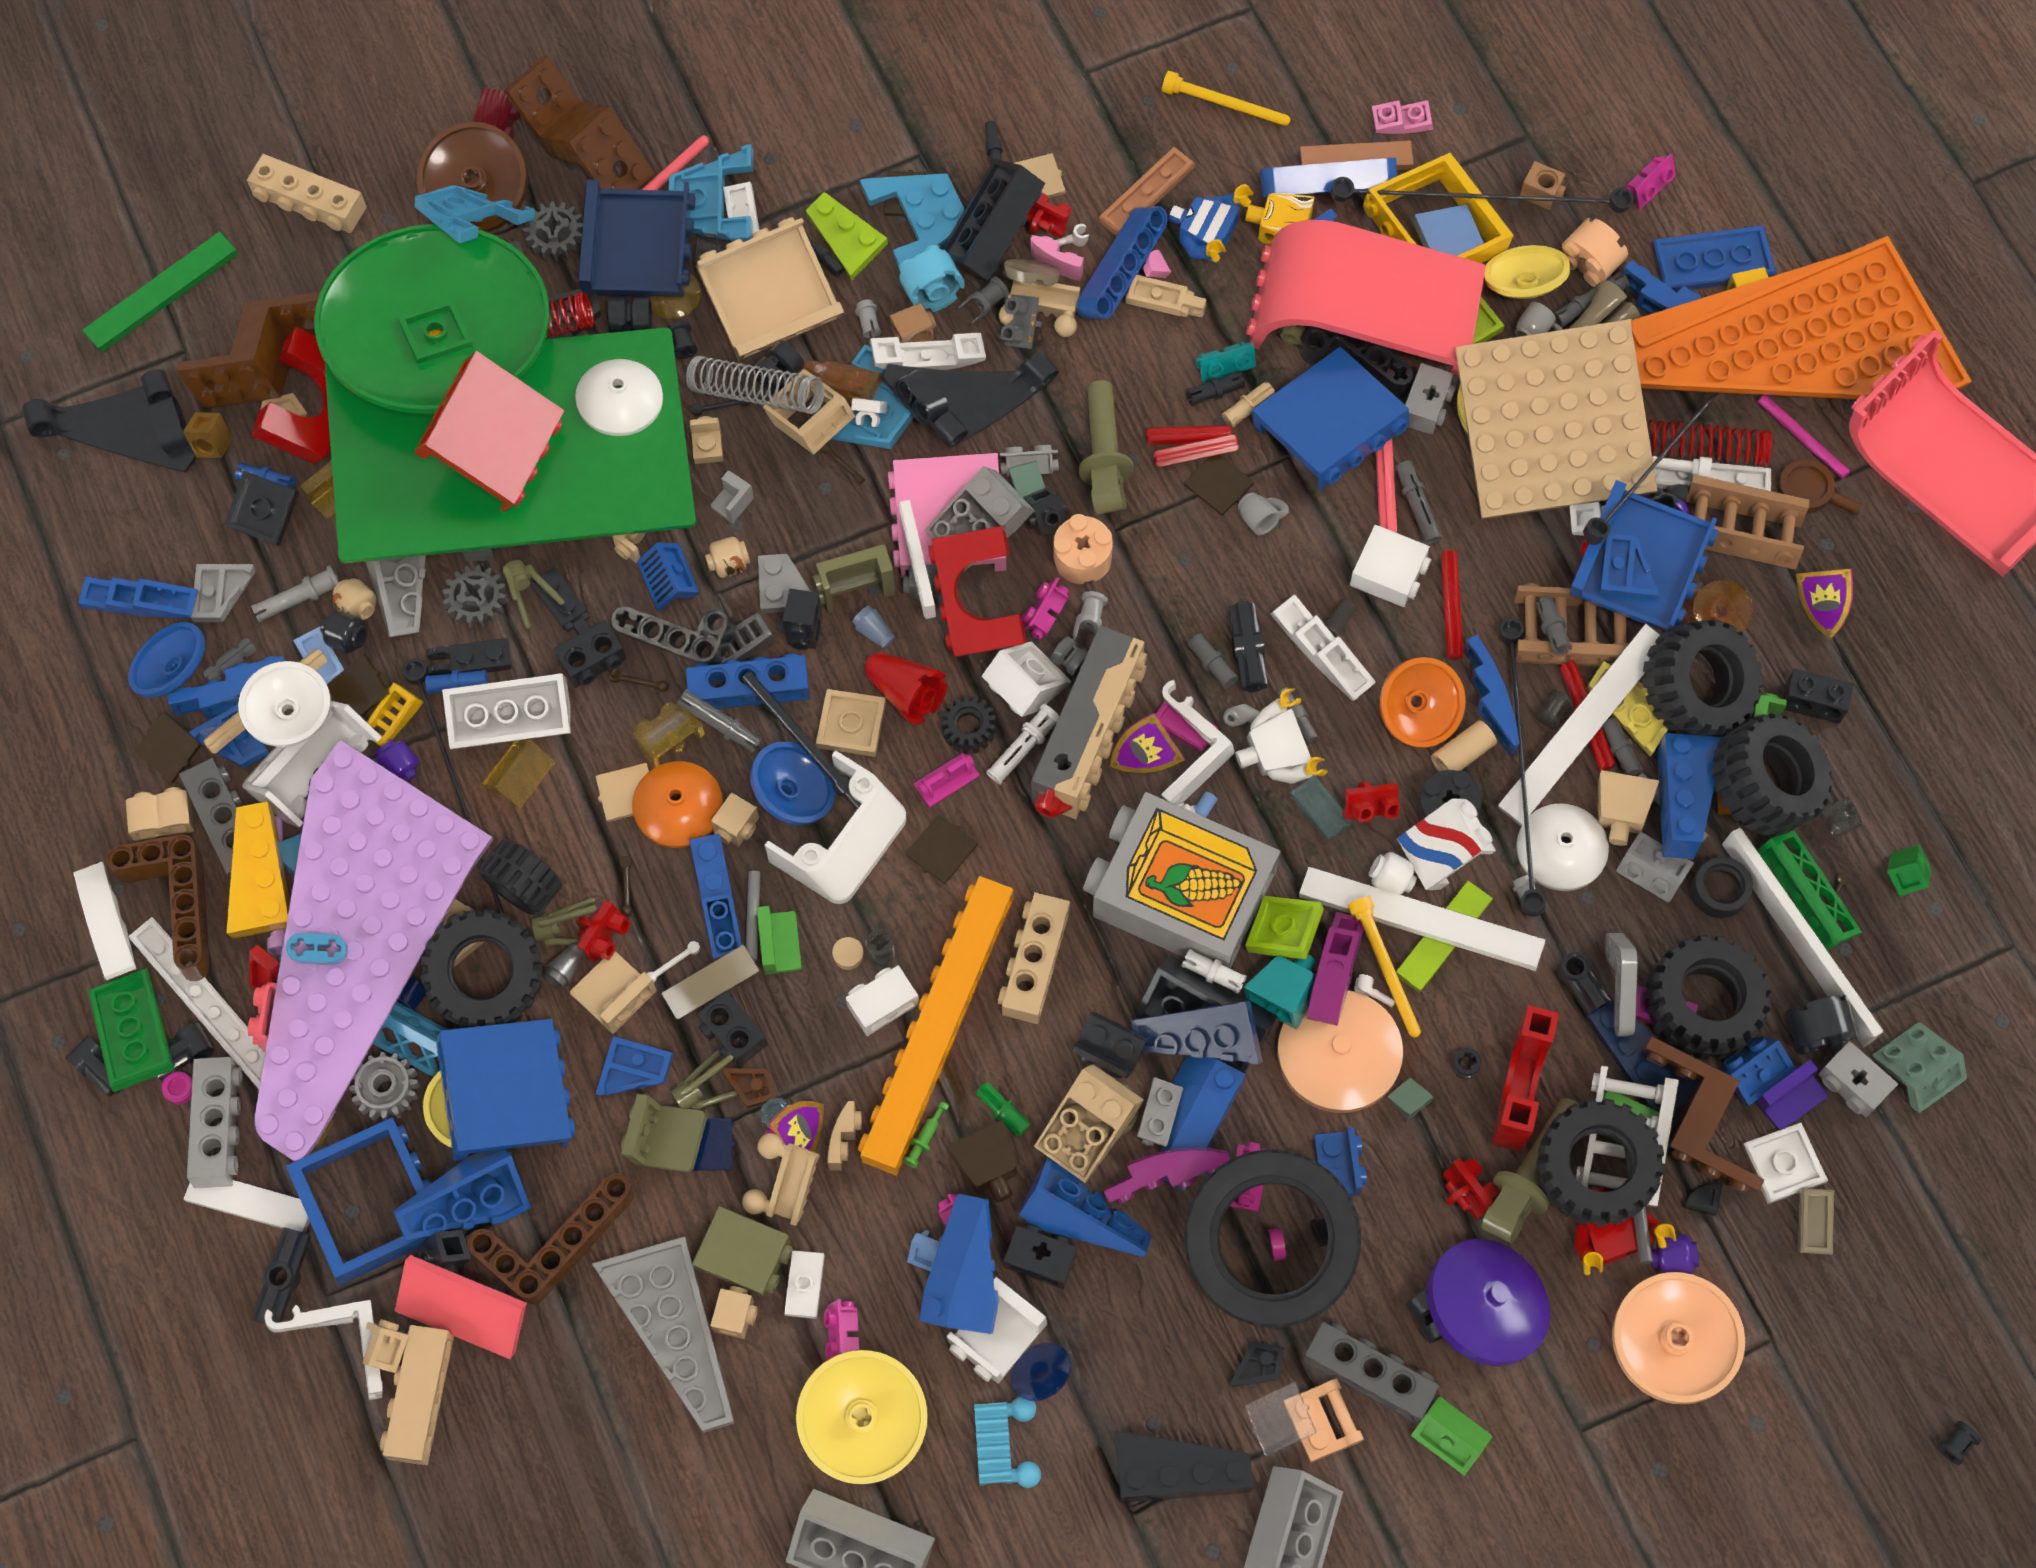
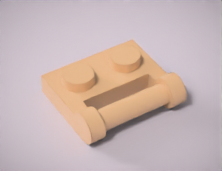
(1324, 1441)

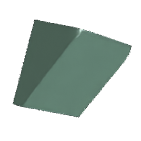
(1026, 478)
(1409, 1098)

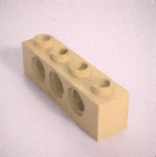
(1029, 1004)

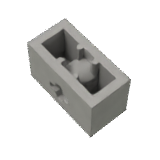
(1433, 385)
(1852, 1064)

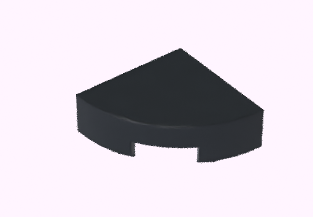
(1705, 1199)

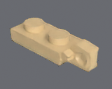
(1164, 297)

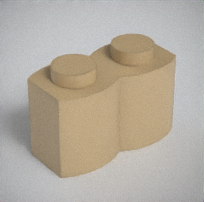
(159, 814)

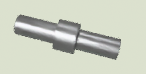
(1301, 718)

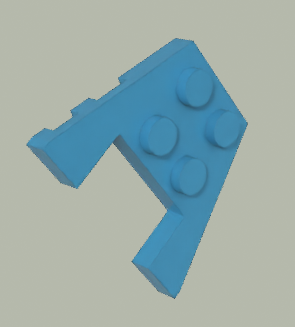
(708, 184)
(927, 203)
(456, 206)
(891, 423)

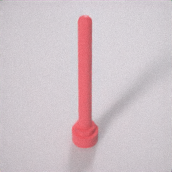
(678, 163)

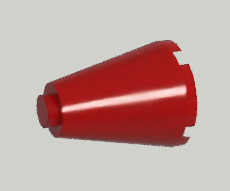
(907, 685)

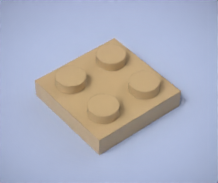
(851, 722)

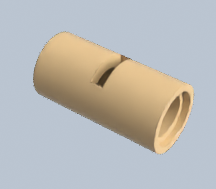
(1464, 748)

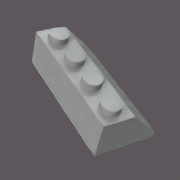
(1294, 1521)
(846, 1536)

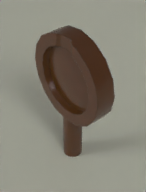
(1814, 482)

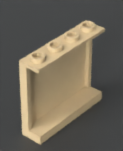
(768, 288)

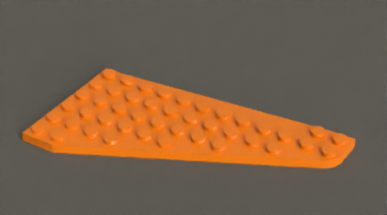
(1795, 333)

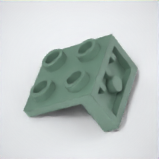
(1923, 1064)

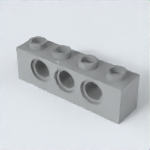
(208, 1076)

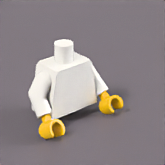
(1279, 744)

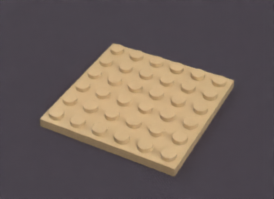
(1555, 418)

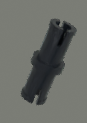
(1215, 388)

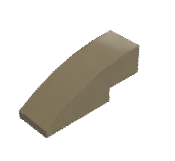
(710, 982)

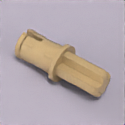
(1247, 403)

